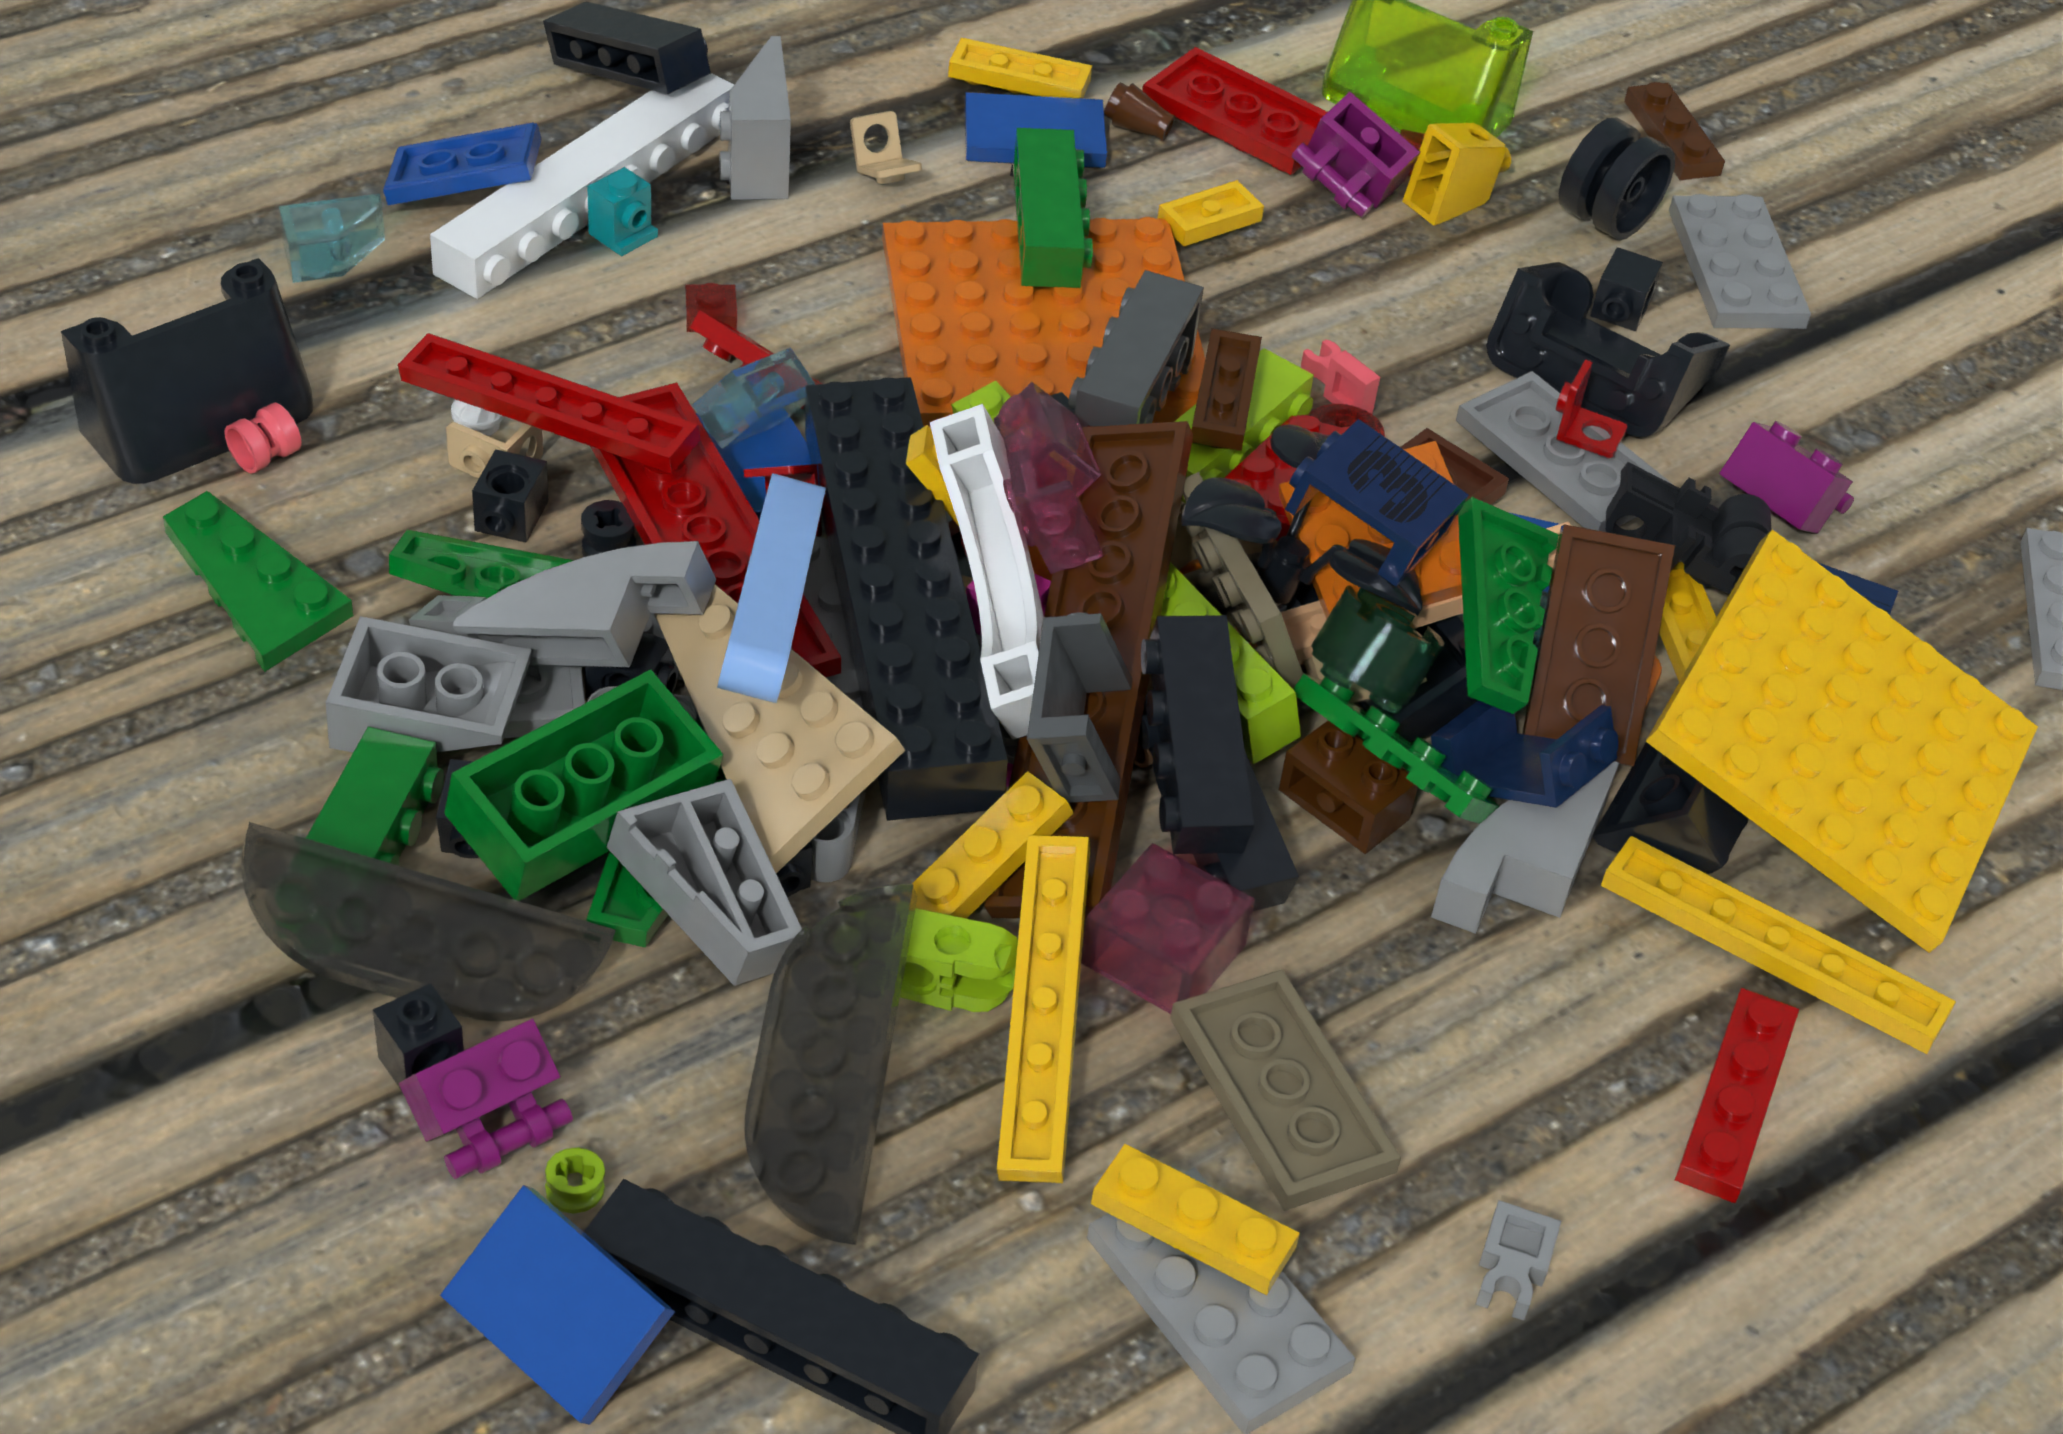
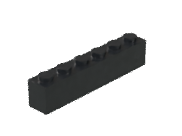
(787, 1315)

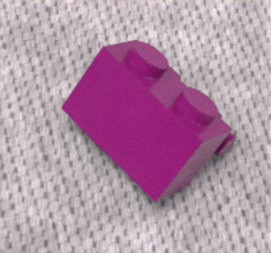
(1356, 156)
(1787, 477)
(480, 1081)

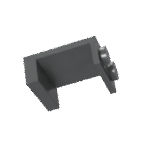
(1073, 660)

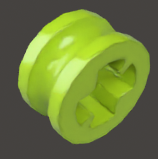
(574, 1198)

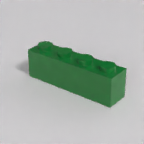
(1051, 208)
(381, 796)

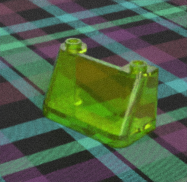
(1427, 67)

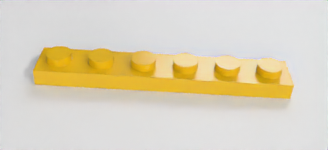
(1779, 944)
(1044, 1011)

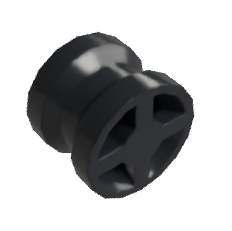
(606, 527)

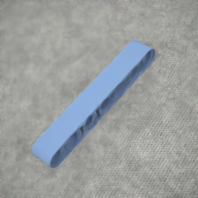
(772, 590)

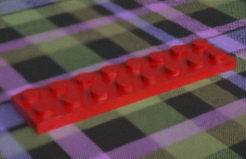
(707, 507)

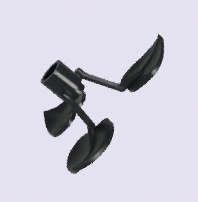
(1285, 563)

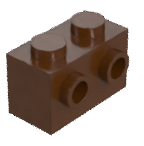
(1347, 786)

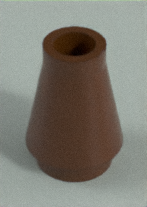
(1138, 112)

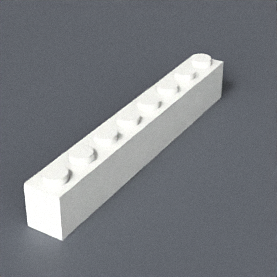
(537, 214)

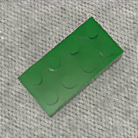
(556, 791)

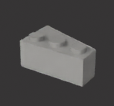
(710, 877)

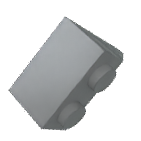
(758, 129)
(424, 686)

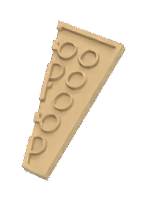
(789, 758)

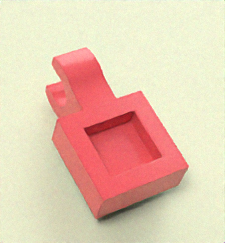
(1343, 375)

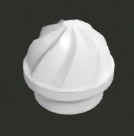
(475, 418)

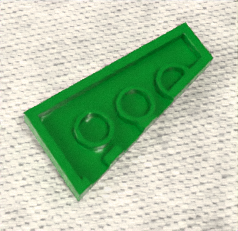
(262, 587)
(1464, 794)

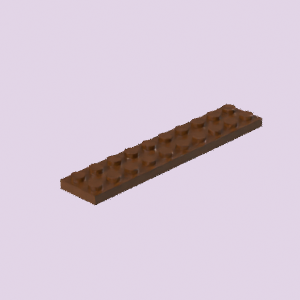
(1135, 520)

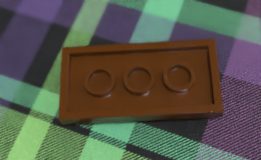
(1599, 634)

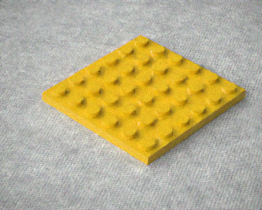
(1846, 739)

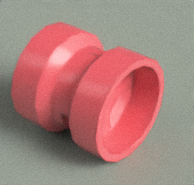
(263, 437)

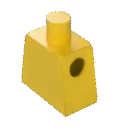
(1455, 170)

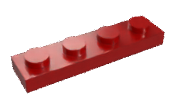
(1737, 1096)

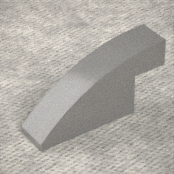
(594, 605)
(1523, 855)

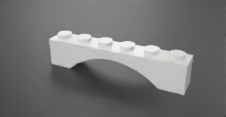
(1007, 595)

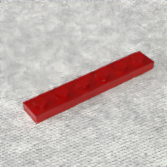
(550, 403)

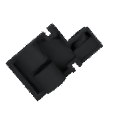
(1707, 539)

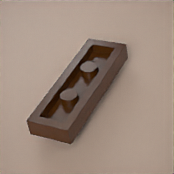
(1671, 123)
(1226, 389)

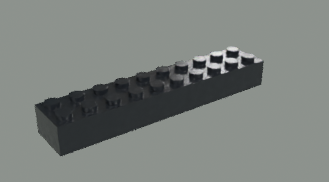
(903, 602)

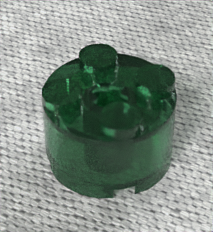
(1376, 648)

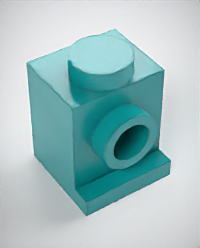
(621, 211)

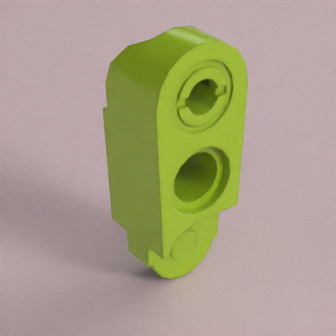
(958, 962)

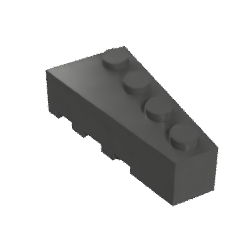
(1140, 354)

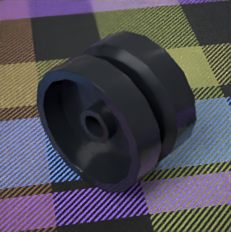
(1616, 178)

